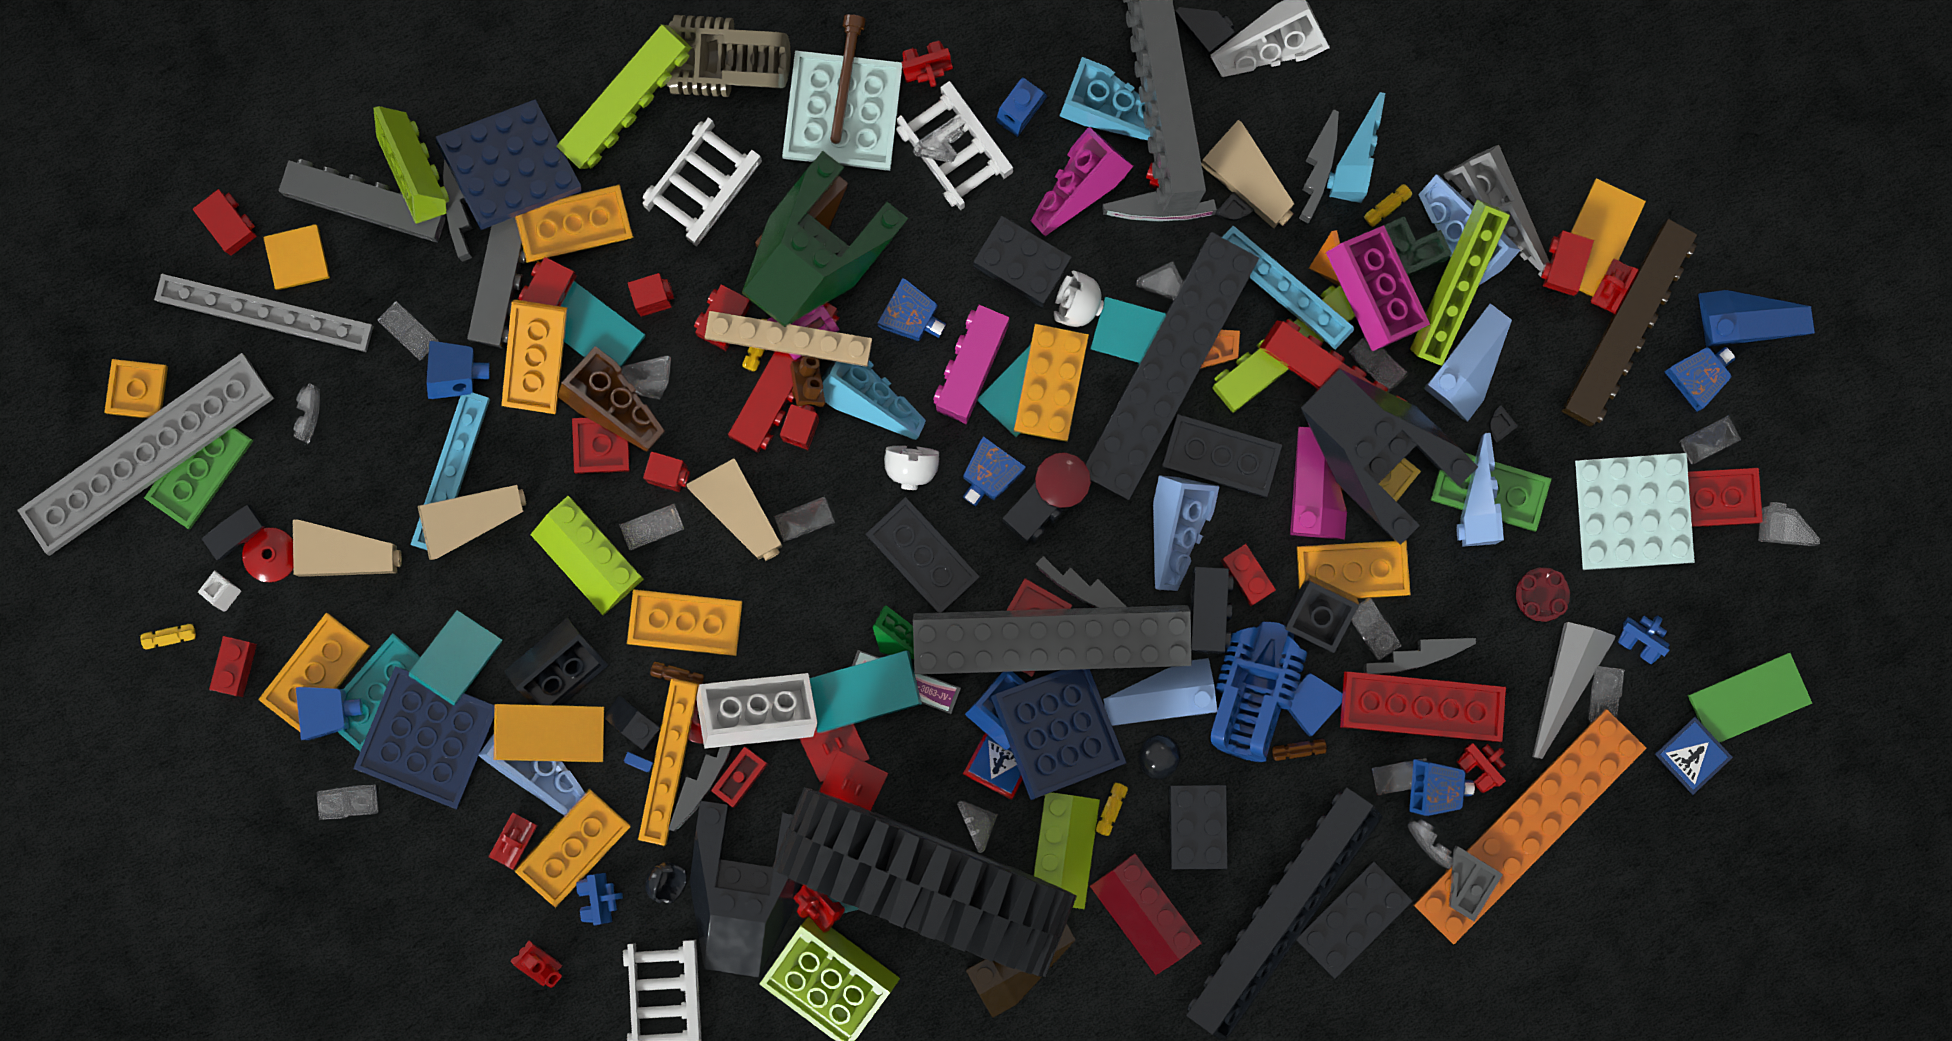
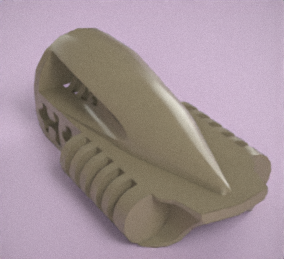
(728, 57)

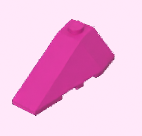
(1089, 174)

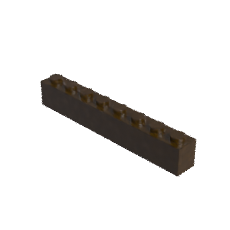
(1628, 325)

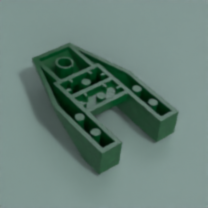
(804, 262)

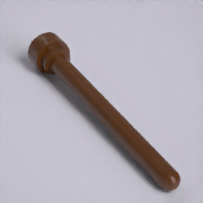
(853, 26)

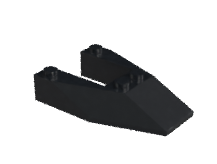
(1367, 436)
(736, 903)

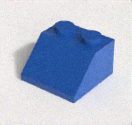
(984, 712)

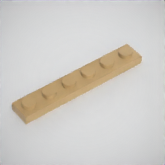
(788, 339)

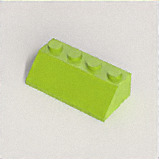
(410, 164)
(586, 555)
(1067, 843)

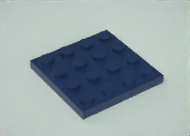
(508, 164)
(1058, 730)
(425, 740)

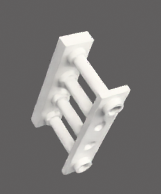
(981, 143)
(728, 184)
(686, 982)

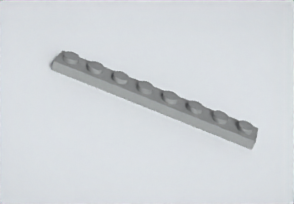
(264, 313)

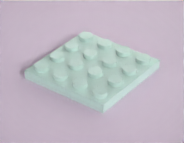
(868, 116)
(1634, 511)

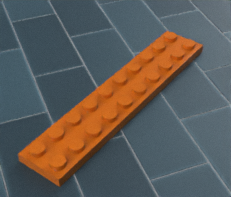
(1539, 816)

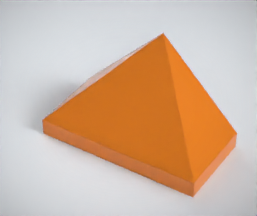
(1322, 264)

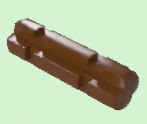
(660, 670)
(1299, 749)

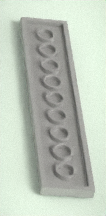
(145, 454)

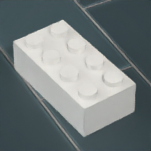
(756, 710)

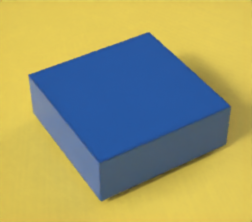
(639, 762)

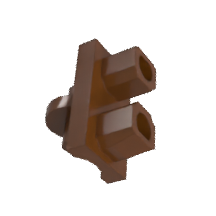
(807, 382)

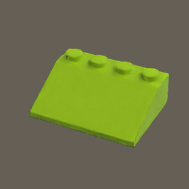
(829, 981)

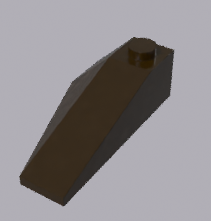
(1005, 987)

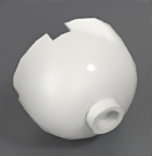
(1079, 300)
(911, 466)

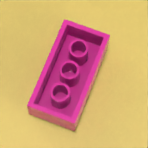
(1377, 288)
(972, 364)

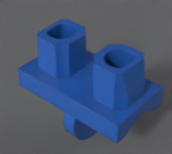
(1654, 645)
(601, 899)

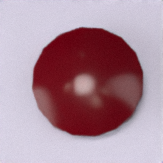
(1062, 480)
(1543, 594)

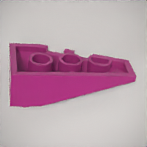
(1317, 497)

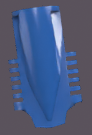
(1255, 689)

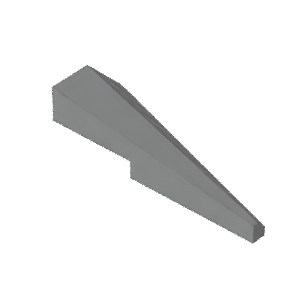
(1490, 181)
(1577, 657)

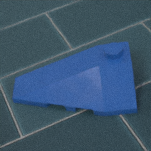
(1743, 318)

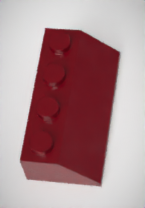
(1145, 914)

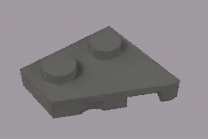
(1471, 883)

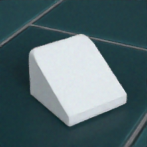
(219, 591)

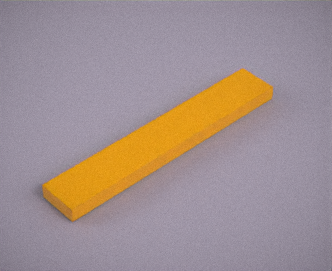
(668, 761)

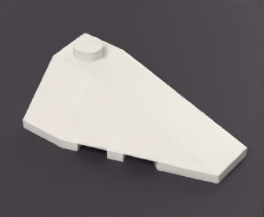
(1277, 36)

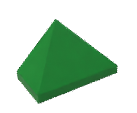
(893, 633)

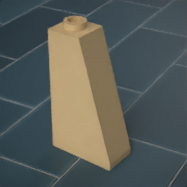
(1246, 172)
(735, 505)
(461, 519)
(335, 552)

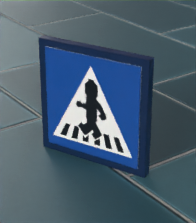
(1693, 755)

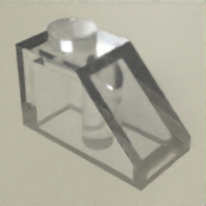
(1785, 526)

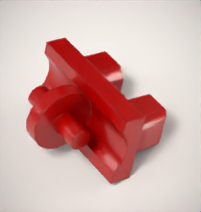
(926, 66)
(1614, 286)
(1490, 776)
(513, 841)
(818, 908)
(538, 965)

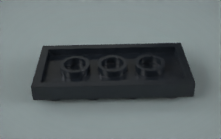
(1222, 456)
(922, 555)
(1353, 919)

